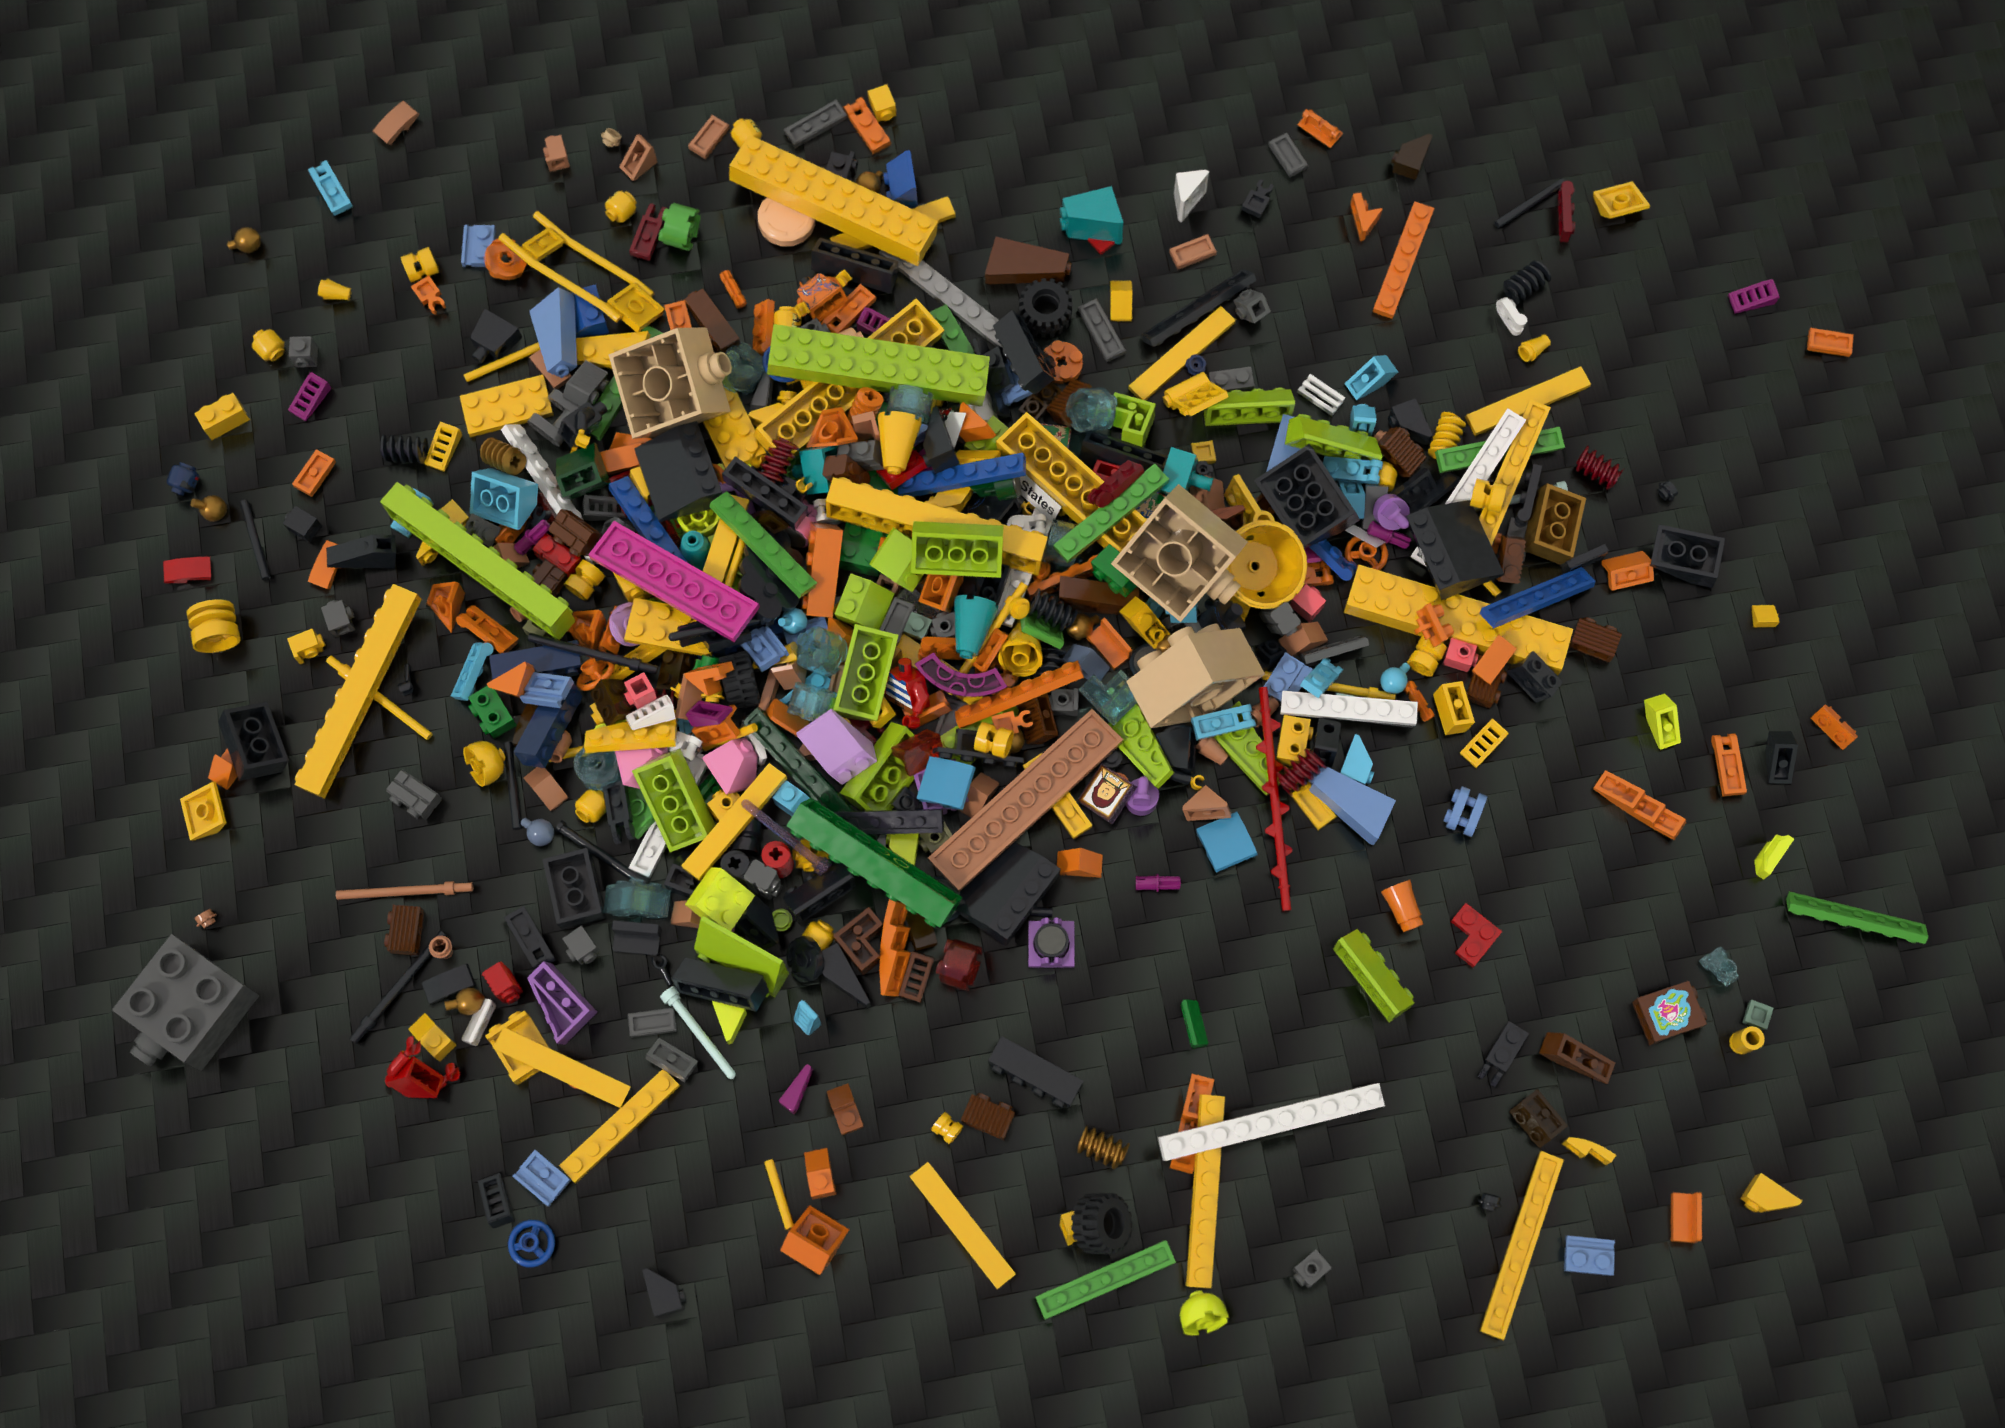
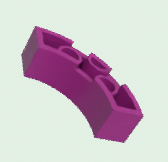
(960, 683)

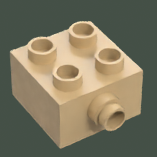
(671, 381)
(1182, 555)
(1193, 675)

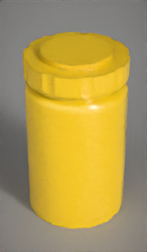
(1746, 1040)

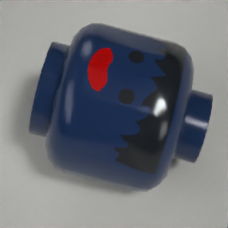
(182, 478)

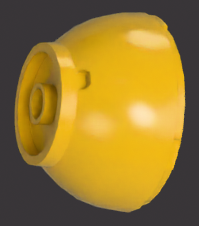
(1279, 563)

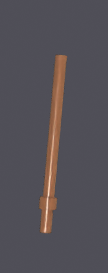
(447, 888)

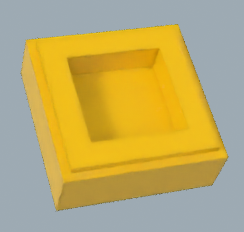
(1204, 451)

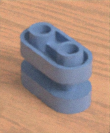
(1454, 816)

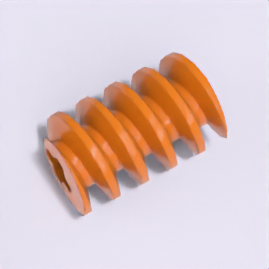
(865, 401)

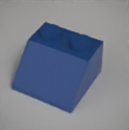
(901, 180)
(588, 318)

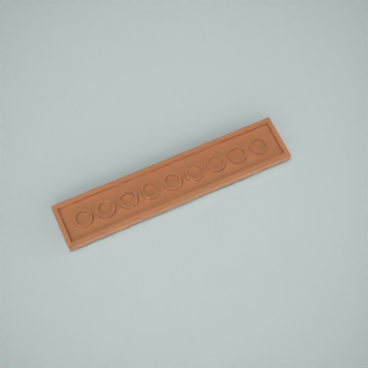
(1025, 800)

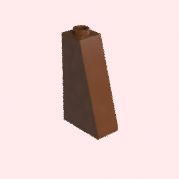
(1025, 263)
(709, 317)
(1093, 596)

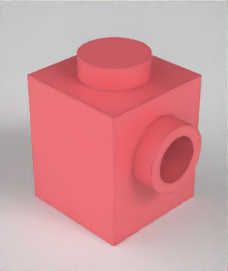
(1308, 603)
(1460, 655)
(639, 691)

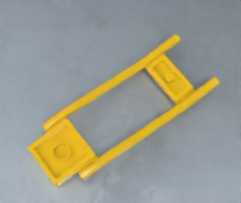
(631, 304)

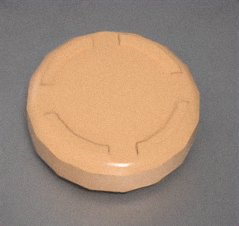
(782, 224)

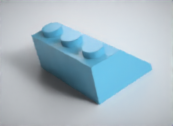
(502, 497)

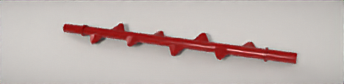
(1277, 807)

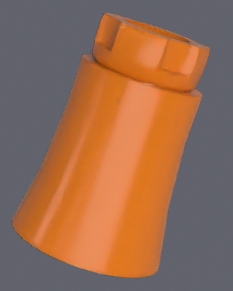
(1403, 905)

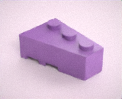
(562, 1004)

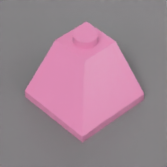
(632, 759)
(733, 765)

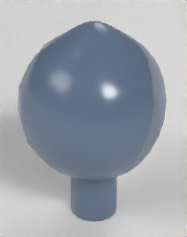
(539, 832)

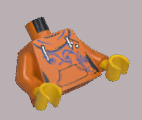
(821, 295)

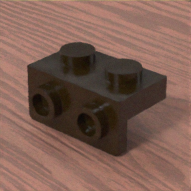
(673, 667)
(611, 700)

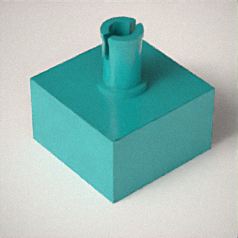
(812, 468)
(1181, 470)

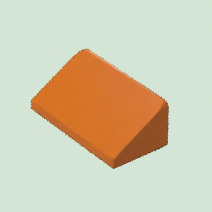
(990, 650)
(1494, 659)
(778, 713)

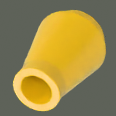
(333, 291)
(1533, 348)

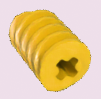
(1446, 433)

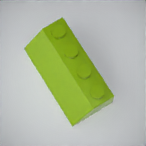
(1251, 407)
(1330, 439)
(957, 549)
(865, 673)
(882, 780)
(674, 800)
(1373, 975)

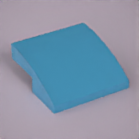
(946, 783)
(1226, 842)

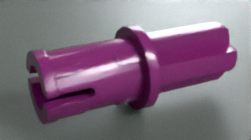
(1388, 535)
(531, 537)
(1157, 882)

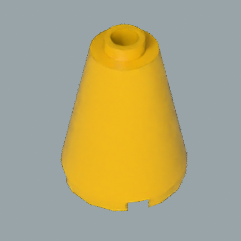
(897, 439)
(1020, 653)

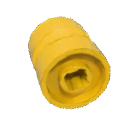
(426, 261)
(1488, 495)
(584, 580)
(1425, 657)
(1001, 741)

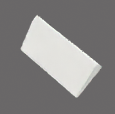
(479, 1023)

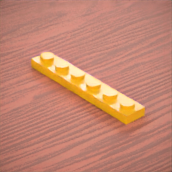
(619, 1126)

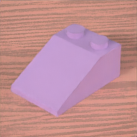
(838, 746)

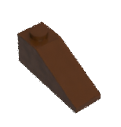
(1576, 1056)

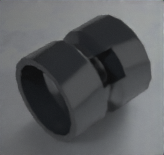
(747, 840)

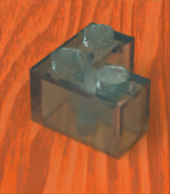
(1110, 699)
(637, 899)

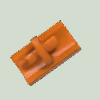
(1430, 625)

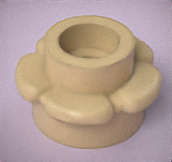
(611, 137)

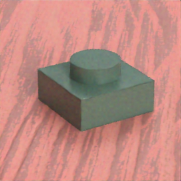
(917, 626)
(1757, 1015)

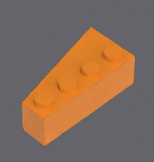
(823, 567)

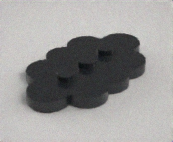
(764, 585)

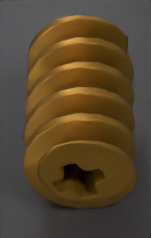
(502, 456)
(1102, 1147)

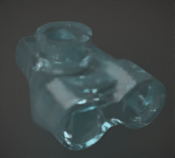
(1717, 963)

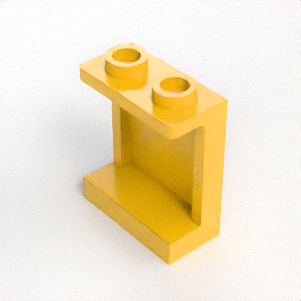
(524, 1025)

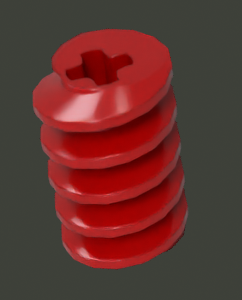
(780, 851)

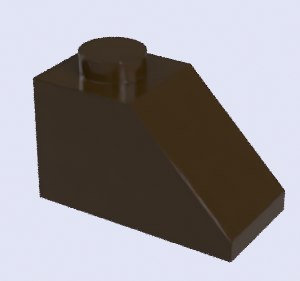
(1411, 156)

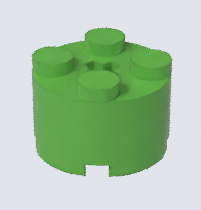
(680, 226)

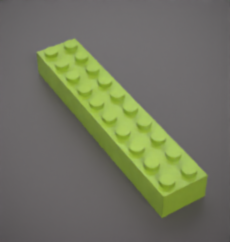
(877, 364)
(478, 561)

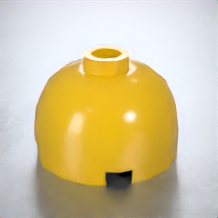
(485, 762)

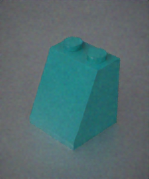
(1092, 216)

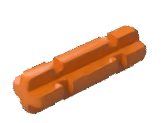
(733, 289)
(1416, 696)

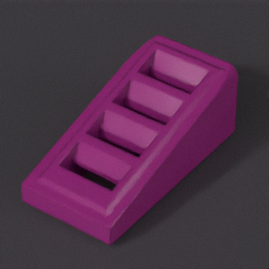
(1767, 292)
(874, 316)
(306, 387)
(707, 714)
(793, 1095)

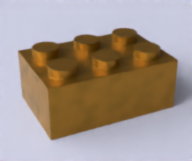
(1554, 524)

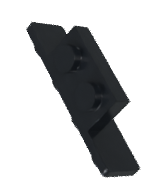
(999, 375)
(1423, 491)
(714, 641)
(965, 750)

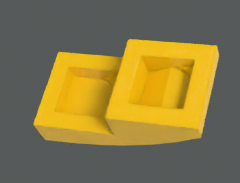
(1583, 1147)

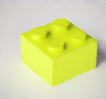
(720, 898)

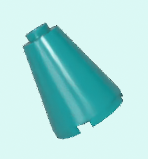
(695, 548)
(972, 623)

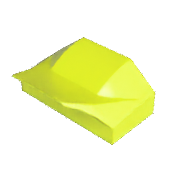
(1771, 855)

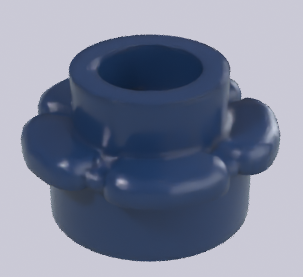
(1195, 359)

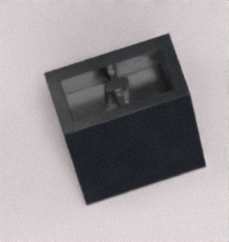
(985, 587)
(681, 881)

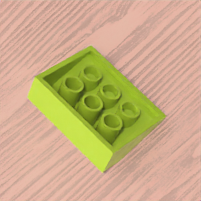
(732, 951)

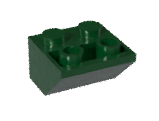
(581, 472)

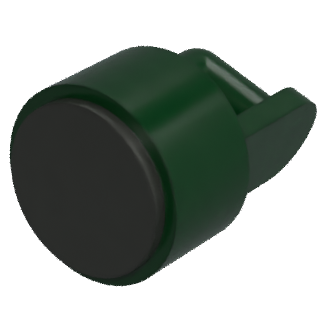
(1003, 489)

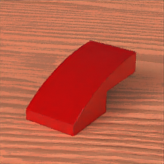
(187, 569)

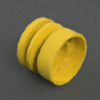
(213, 626)

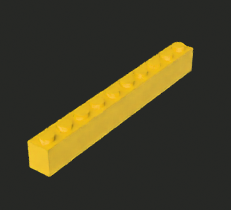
(358, 691)

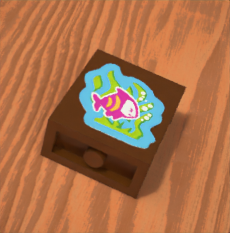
(1670, 1012)

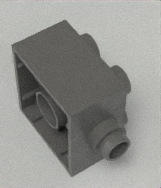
(183, 1005)

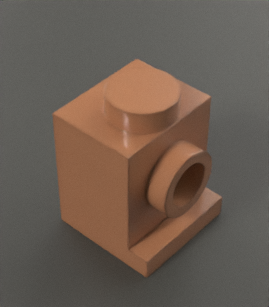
(555, 153)

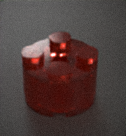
(959, 964)

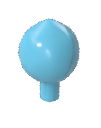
(793, 621)
(1395, 679)

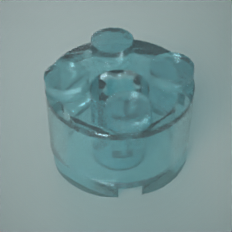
(746, 369)
(910, 400)
(1091, 409)
(1058, 530)
(821, 651)
(810, 701)
(596, 778)

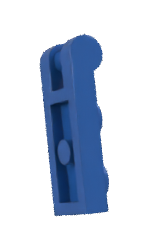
(1333, 558)

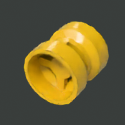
(947, 1128)

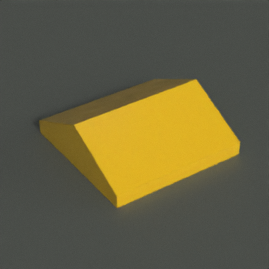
(1620, 200)
(203, 812)

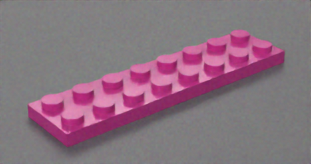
(674, 581)

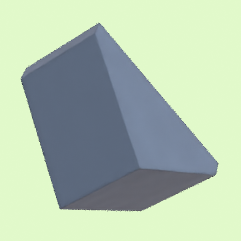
(1089, 661)

